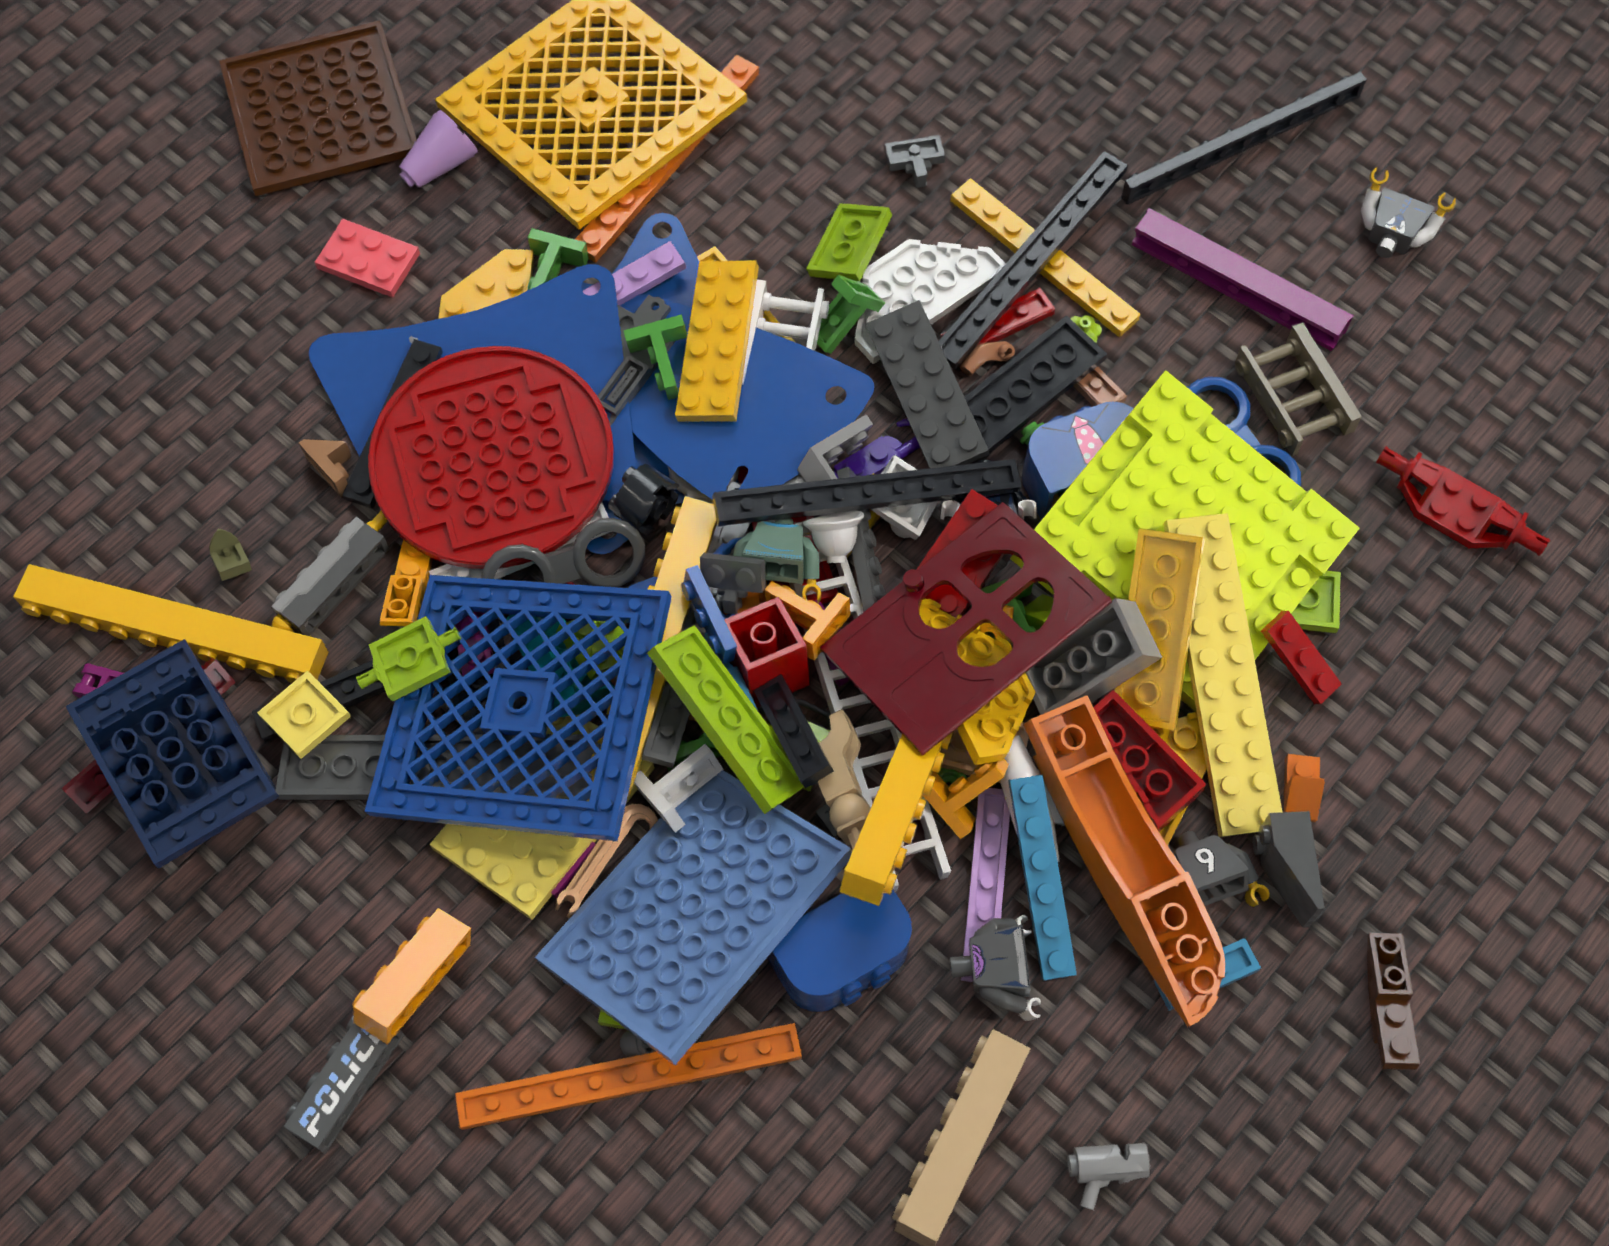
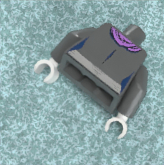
(999, 965)

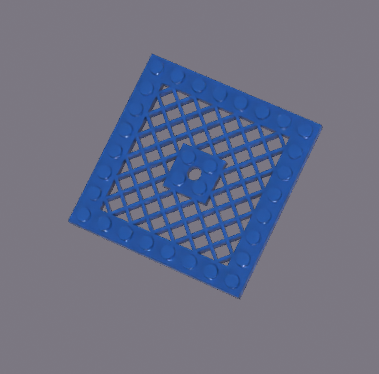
(446, 604)

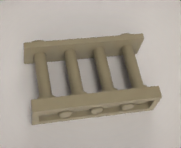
(1314, 368)

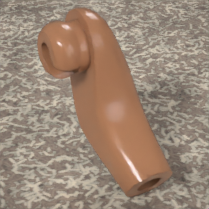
(987, 352)

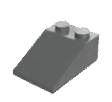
(1291, 863)

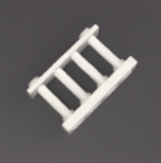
(765, 301)

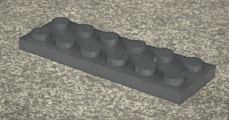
(927, 387)

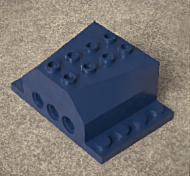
(172, 753)

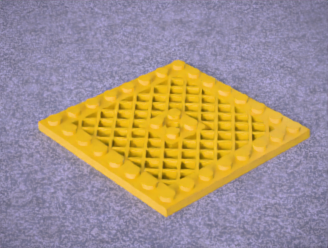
(585, 200)

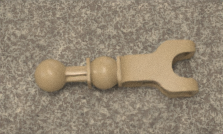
(841, 788)

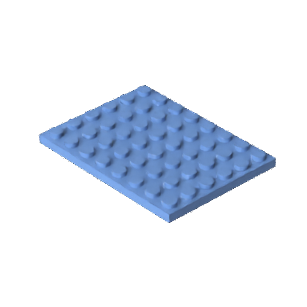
(693, 913)

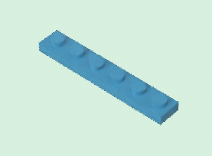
(1042, 877)

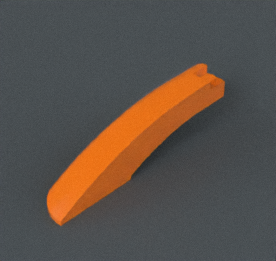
(1129, 857)

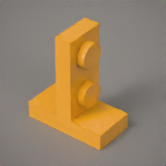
(810, 615)
(951, 800)

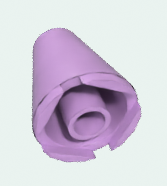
(436, 151)

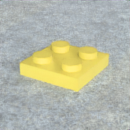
(304, 714)

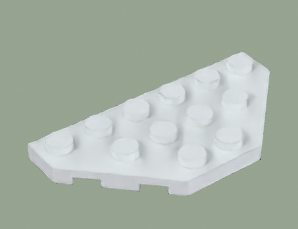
(934, 274)

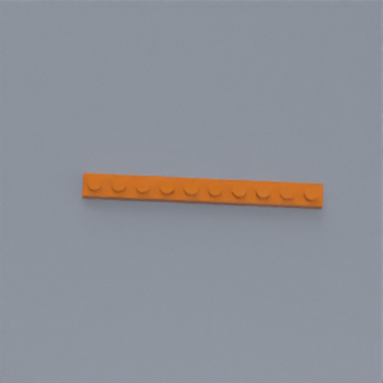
(609, 224)
(626, 1077)

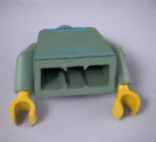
(785, 551)

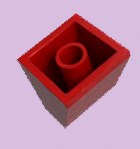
(768, 647)

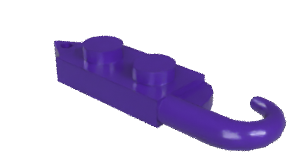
(877, 454)

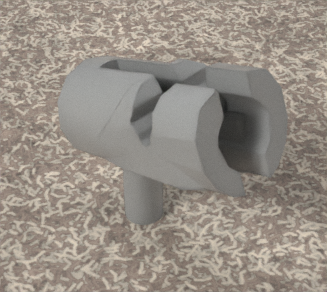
(1104, 1164)

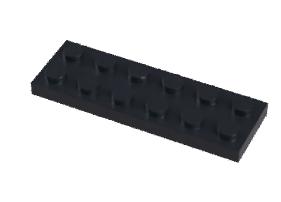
(1032, 381)

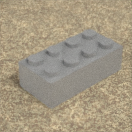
(1095, 657)

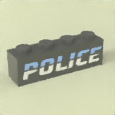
(339, 1086)

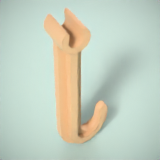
(600, 857)

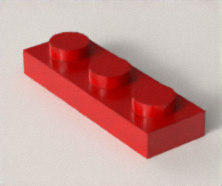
(1301, 657)

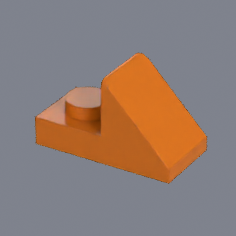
(1303, 785)

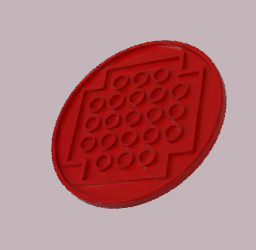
(490, 455)

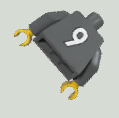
(1218, 869)

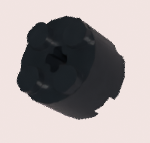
(644, 498)

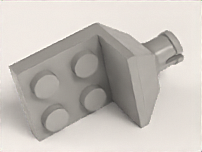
(824, 454)

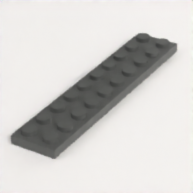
(346, 764)

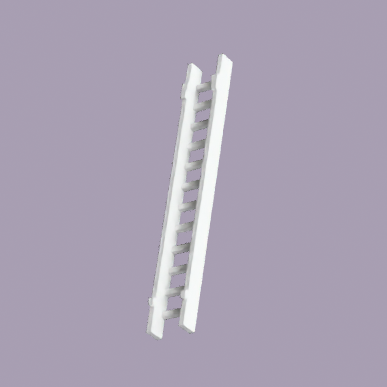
(827, 677)

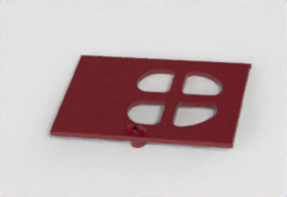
(916, 669)

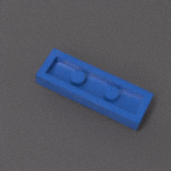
(708, 614)

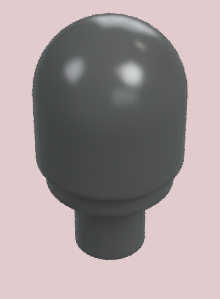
(633, 1046)

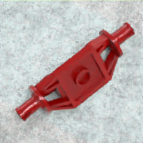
(1459, 505)

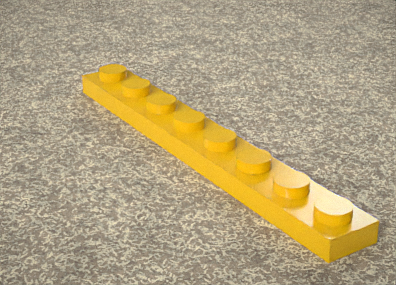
(1060, 270)

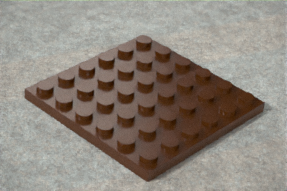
(318, 107)

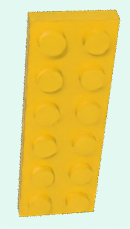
(717, 341)
(1165, 592)

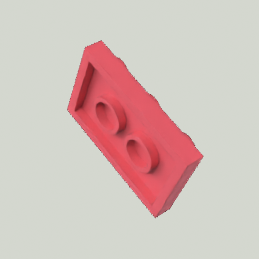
(367, 258)

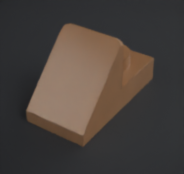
(327, 458)

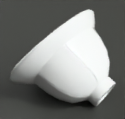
(835, 533)

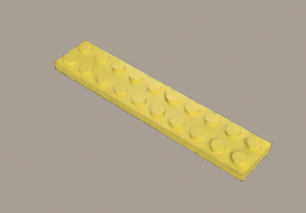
(1227, 686)

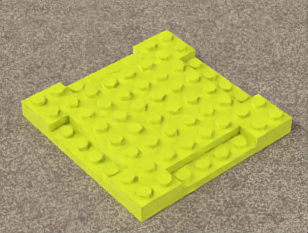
(1185, 463)

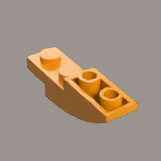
(406, 587)

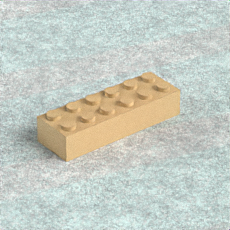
(959, 1144)

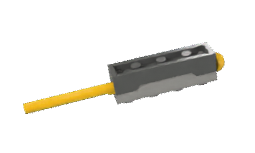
(331, 576)

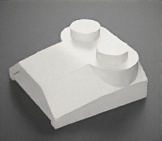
(905, 519)

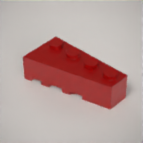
(1151, 765)

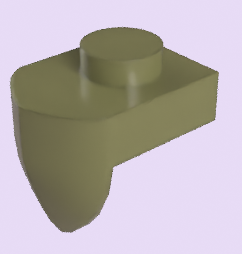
(228, 555)

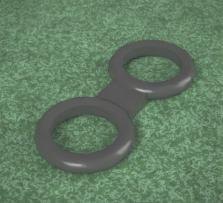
(569, 562)

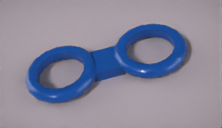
(1239, 425)

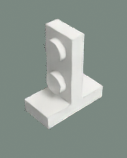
(679, 784)

